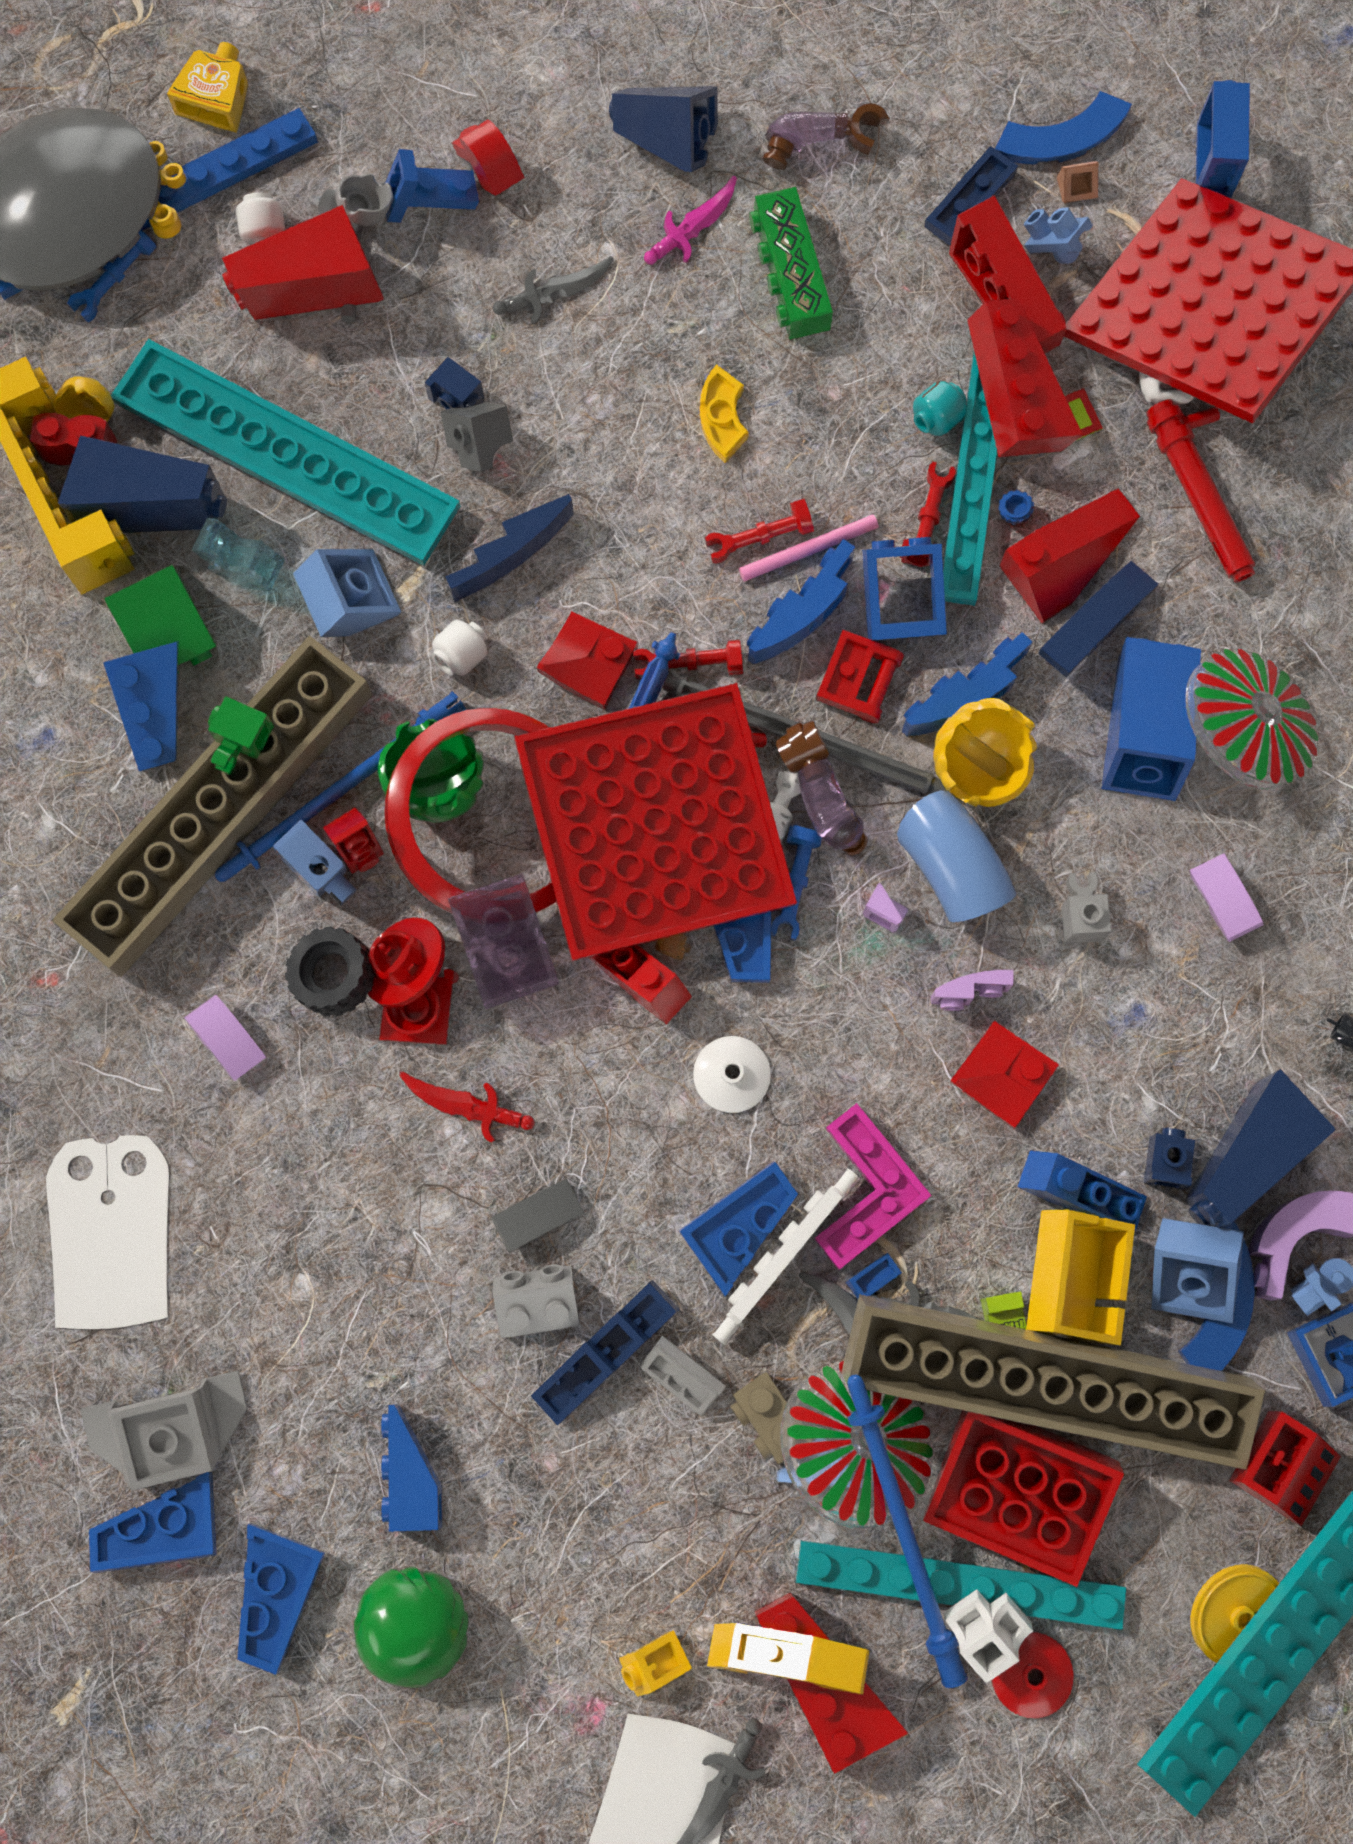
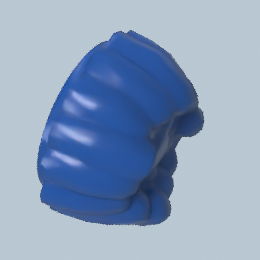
(1016, 507)

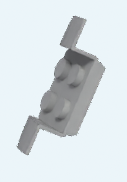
(167, 1434)

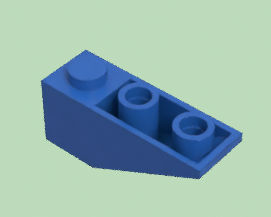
(1079, 1188)
(413, 1484)

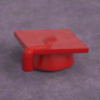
(423, 1019)

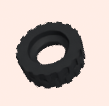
(306, 956)

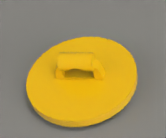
(1227, 1606)

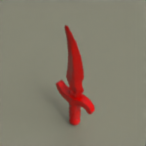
(465, 1104)

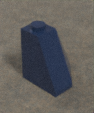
(668, 121)

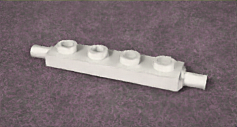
(771, 1266)

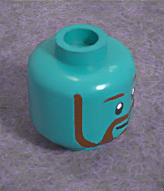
(939, 408)

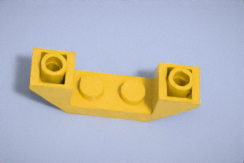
(788, 1656)

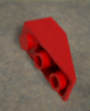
(354, 841)
(645, 980)

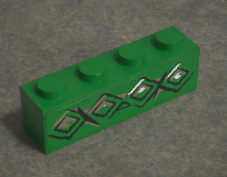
(792, 263)

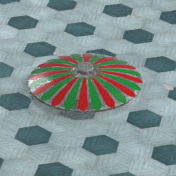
(1251, 719)
(832, 1459)

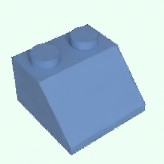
(345, 591)
(1197, 1270)

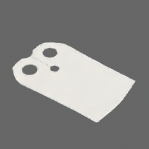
(110, 1255)
(657, 1783)

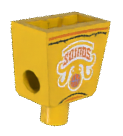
(211, 88)

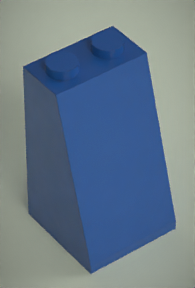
(1149, 724)

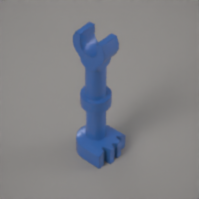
(112, 274)
(805, 840)

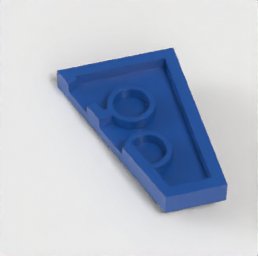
(147, 702)
(747, 948)
(737, 1225)
(161, 1531)
(275, 1593)

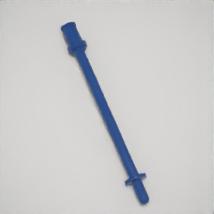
(326, 798)
(941, 1641)

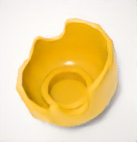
(83, 397)

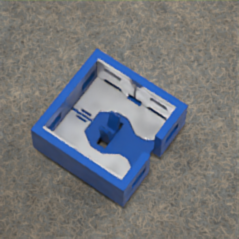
(1314, 1344)

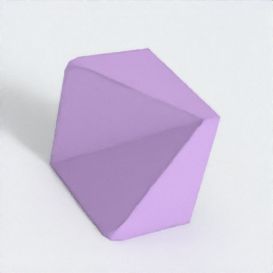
(884, 910)

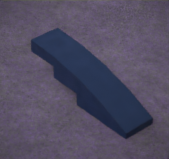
(521, 540)
(1098, 618)
(604, 1352)

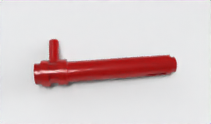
(1177, 442)

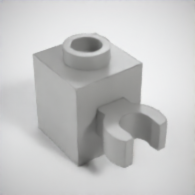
(1084, 914)

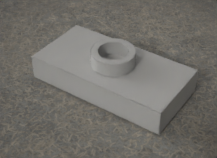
(682, 1376)

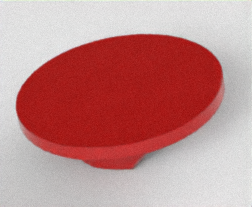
(405, 961)

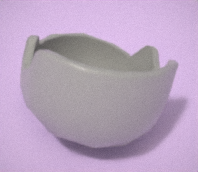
(364, 199)

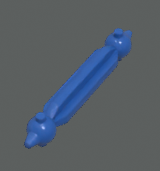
(656, 672)

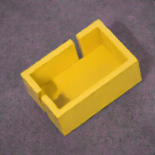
(1074, 1266)

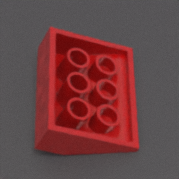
(1024, 1493)

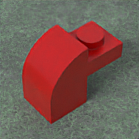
(489, 156)

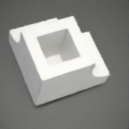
(988, 1632)

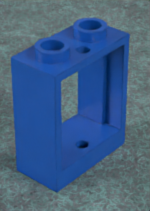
(1223, 137)
(883, 549)

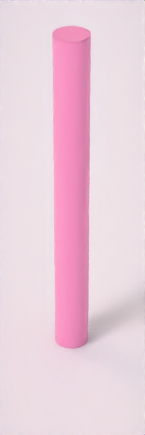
(808, 548)

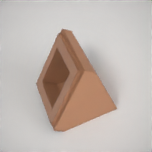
(1078, 182)

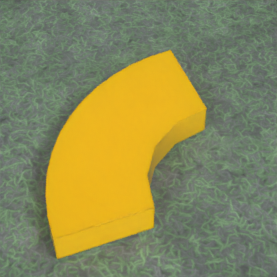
(719, 413)

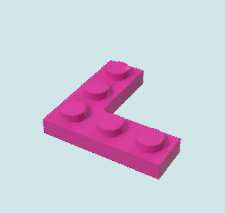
(894, 1185)

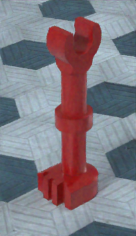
(930, 515)
(800, 521)
(691, 658)

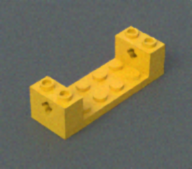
(88, 549)

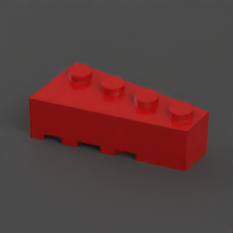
(1000, 269)
(1018, 383)
(843, 1722)

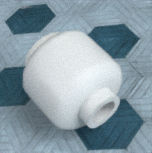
(259, 217)
(459, 647)

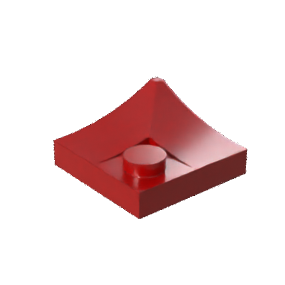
(588, 659)
(1004, 1074)

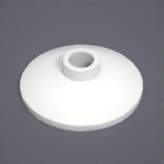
(726, 1093)

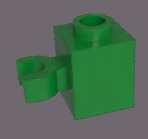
(238, 730)

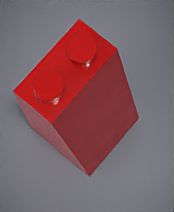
(303, 269)

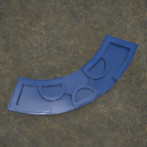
(1067, 139)
(1217, 1340)

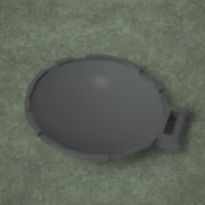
(72, 195)

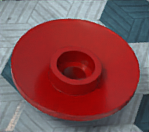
(1048, 1695)

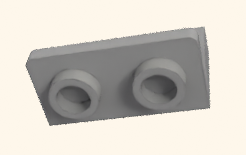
(535, 1301)

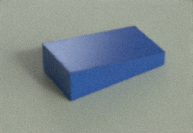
(874, 1276)

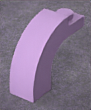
(1279, 1232)

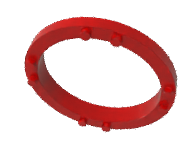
(397, 798)

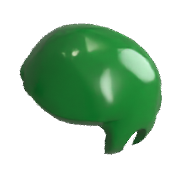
(446, 778)
(410, 1627)

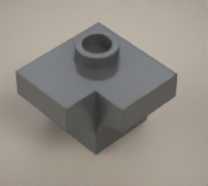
(477, 433)

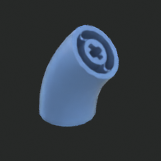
(955, 857)

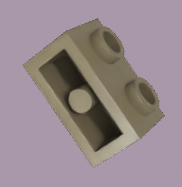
(763, 1408)

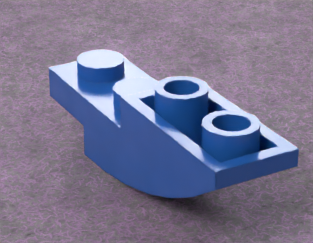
(802, 613)
(951, 694)

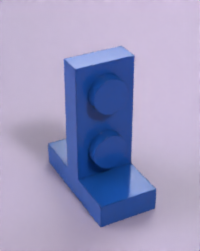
(428, 187)

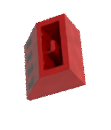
(1287, 1466)

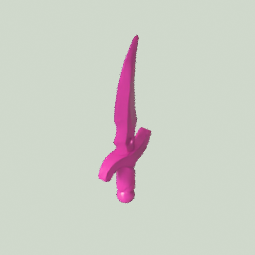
(691, 226)

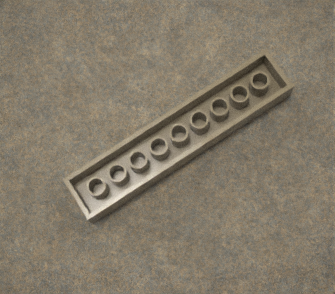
(211, 811)
(1053, 1382)

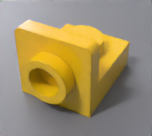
(654, 1664)

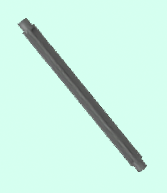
(837, 747)

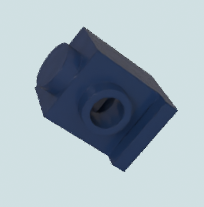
(454, 386)
(1160, 1169)

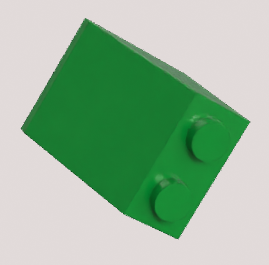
(160, 613)

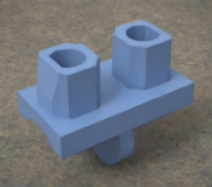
(1056, 234)
(1323, 1285)

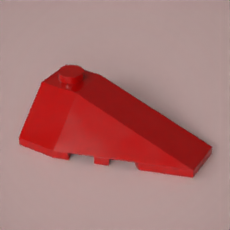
(1063, 556)

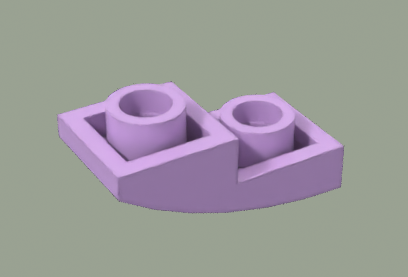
(1226, 897)
(960, 991)
(225, 1037)

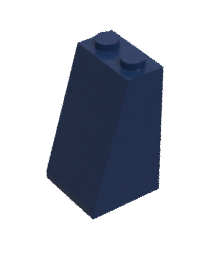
(140, 488)
(1261, 1145)

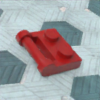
(848, 671)

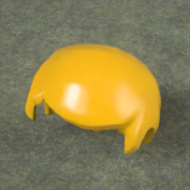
(985, 753)

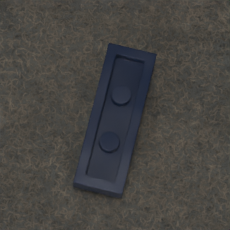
(981, 182)

